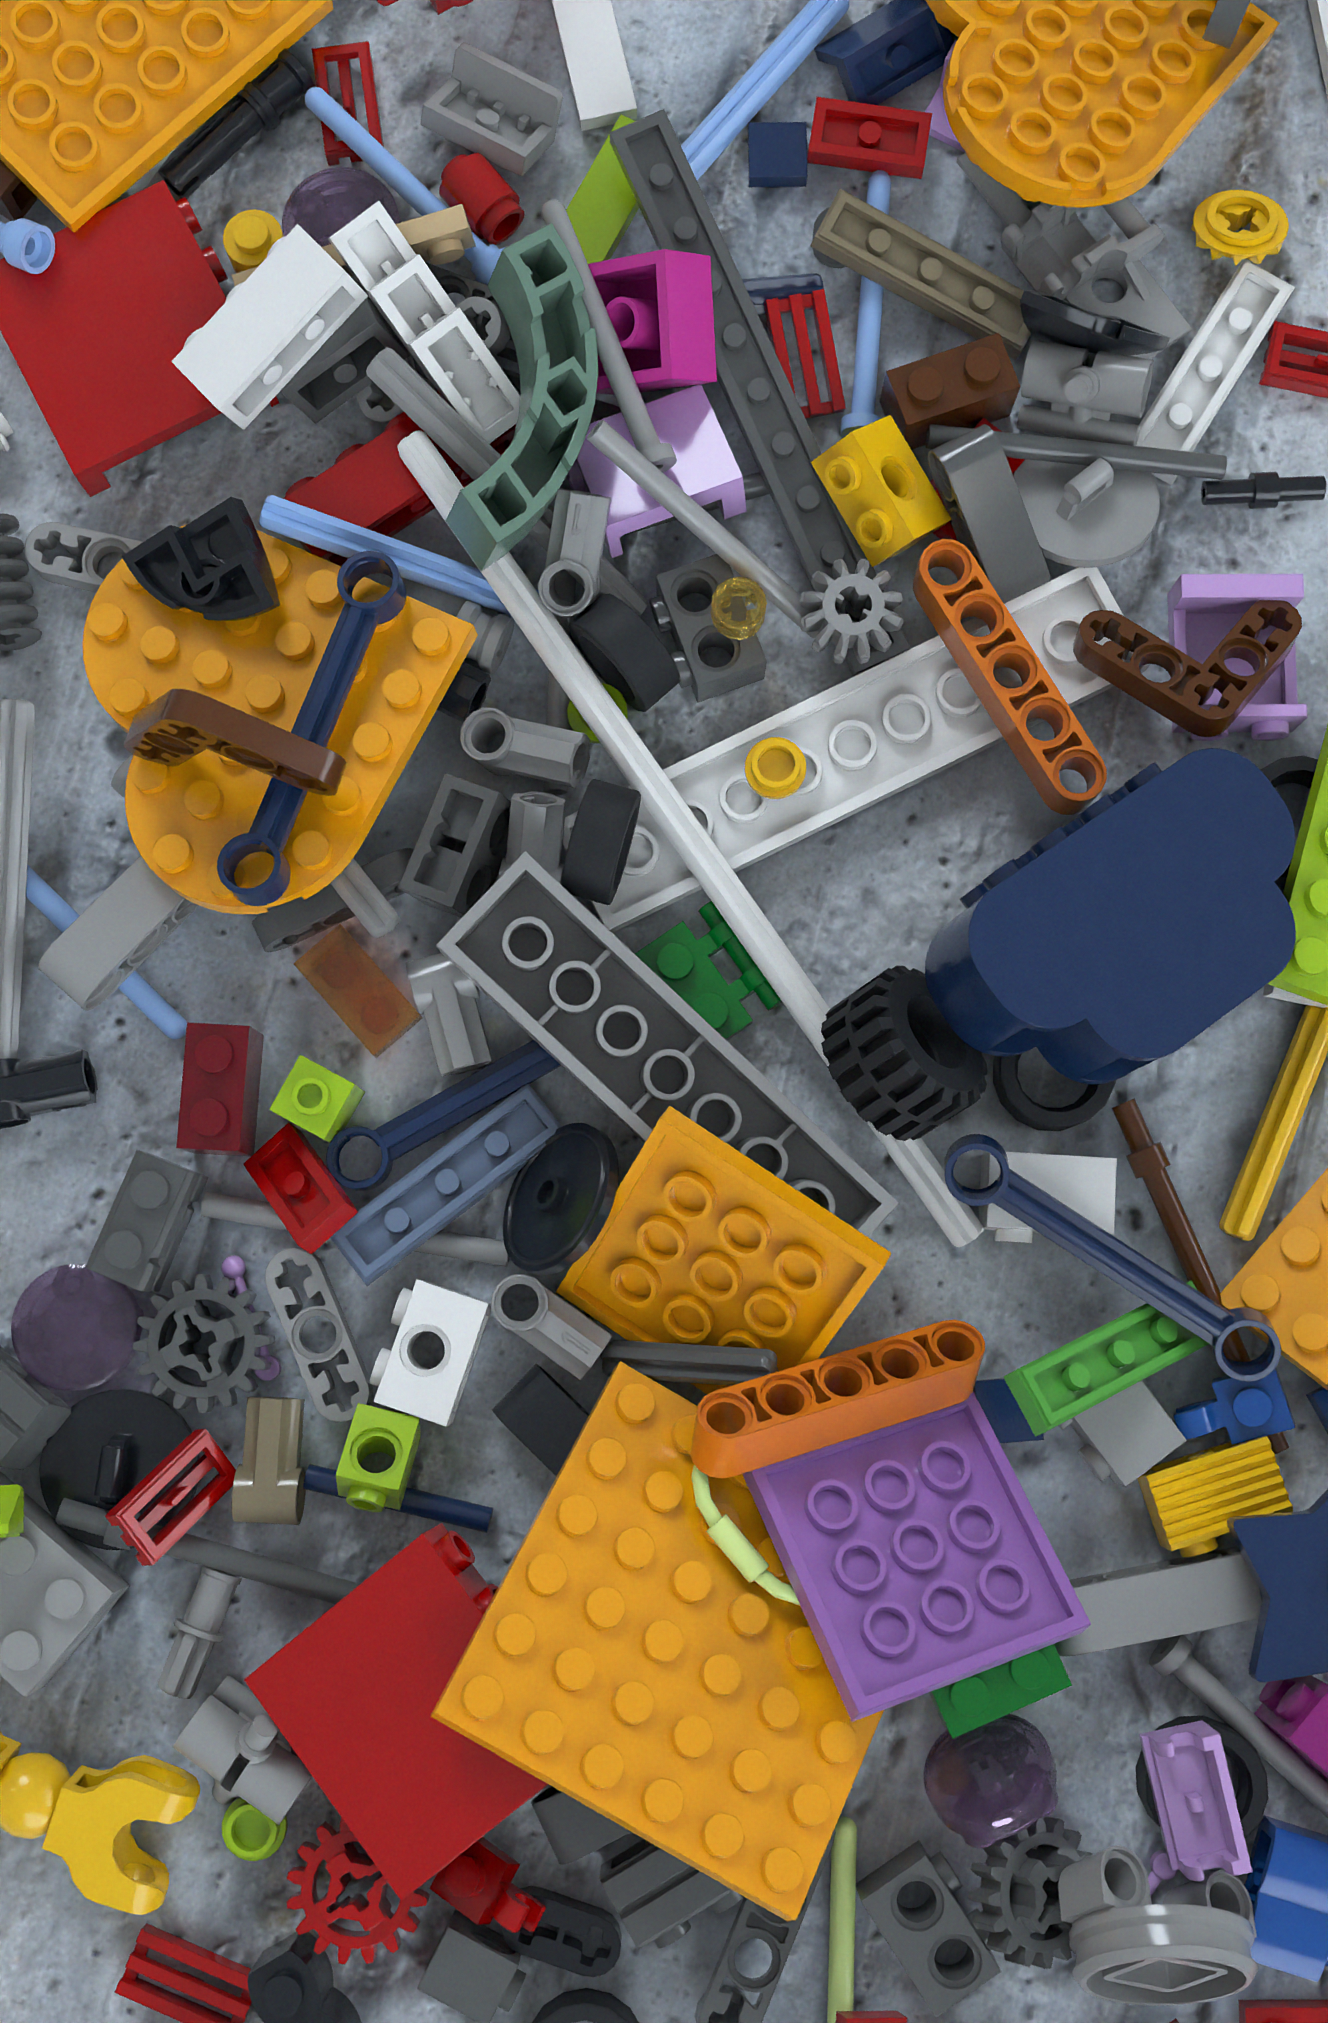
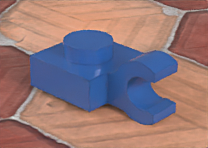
(1244, 1407)

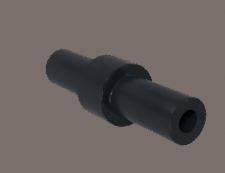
(1263, 490)

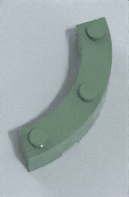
(558, 386)

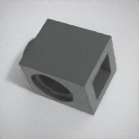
(472, 1970)

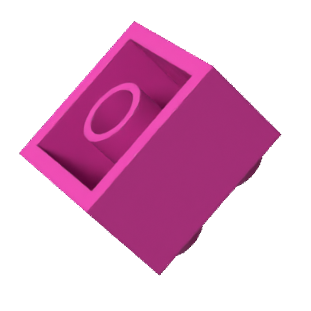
(661, 317)

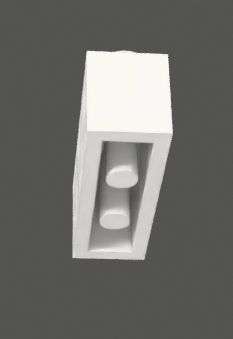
(269, 327)

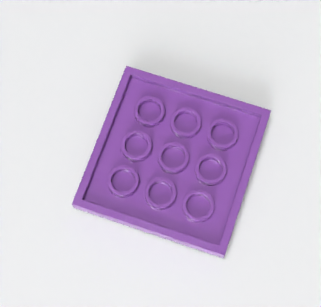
(915, 1556)

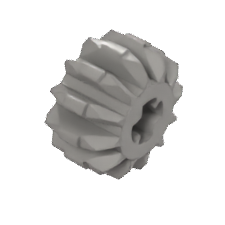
(861, 593)

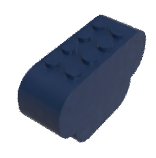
(1125, 923)

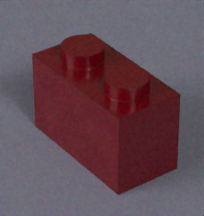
(220, 1089)

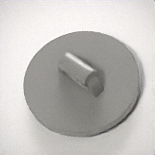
(1088, 511)

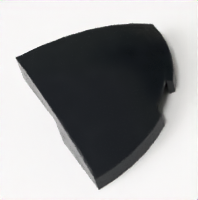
(1071, 325)
(208, 565)

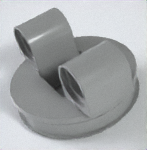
(1159, 1953)

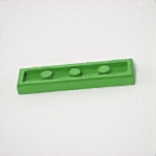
(1099, 1366)

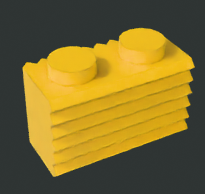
(1200, 1491)

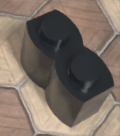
(297, 1985)

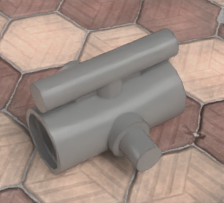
(1084, 392)
(244, 1752)

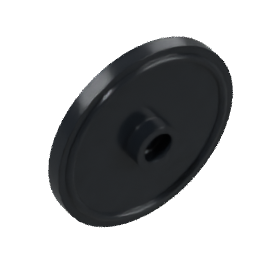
(561, 1200)
(108, 1450)

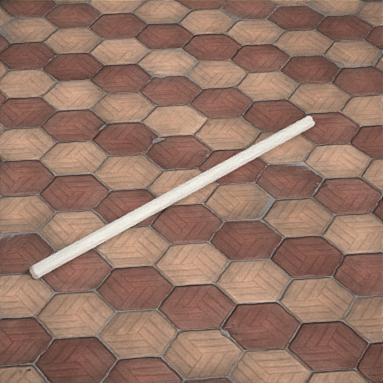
(679, 826)

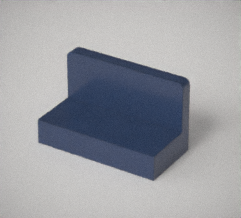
(887, 50)

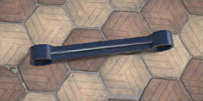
(315, 723)
(443, 1111)
(1114, 1259)

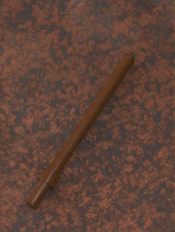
(1149, 1162)

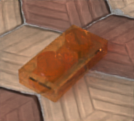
(358, 991)

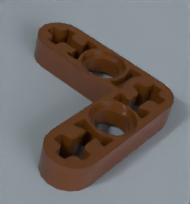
(1190, 680)
(189, 722)

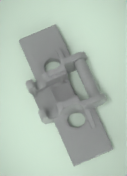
(1065, 260)

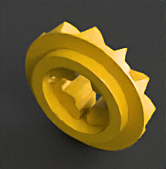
(1234, 210)

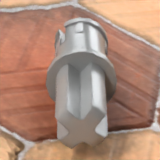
(198, 1632)

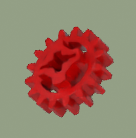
(373, 1915)

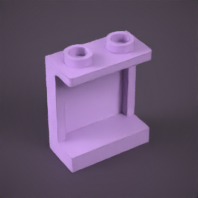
(702, 469)
(1204, 612)

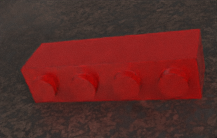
(374, 485)

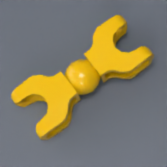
(91, 1819)

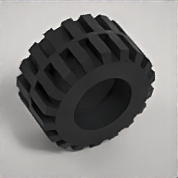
(900, 1056)

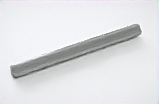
(473, 452)
(16, 762)

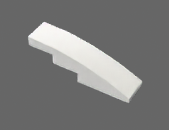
(428, 322)

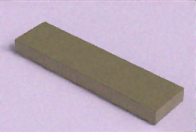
(922, 271)

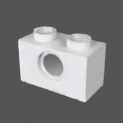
(437, 1390)

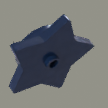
(1291, 1569)

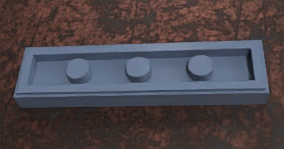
(446, 1184)

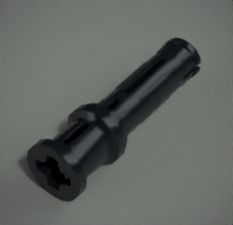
(254, 109)

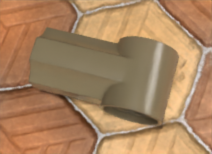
(270, 1478)

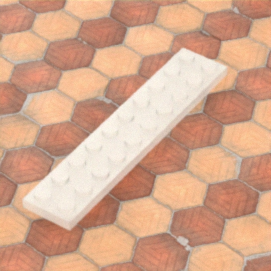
(858, 747)

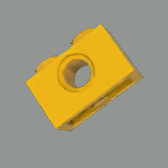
(880, 490)

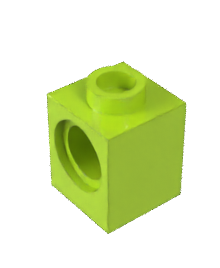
(317, 1099)
(373, 1432)

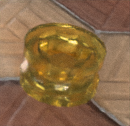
(722, 599)

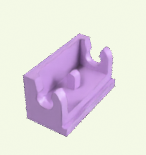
(1195, 1800)

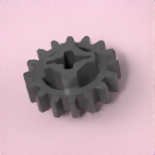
(214, 1369)
(1023, 1894)

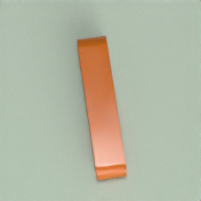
(1008, 648)
(835, 1398)

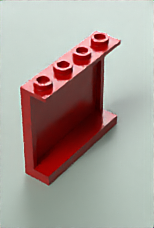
(107, 324)
(359, 1706)

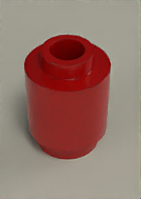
(485, 195)

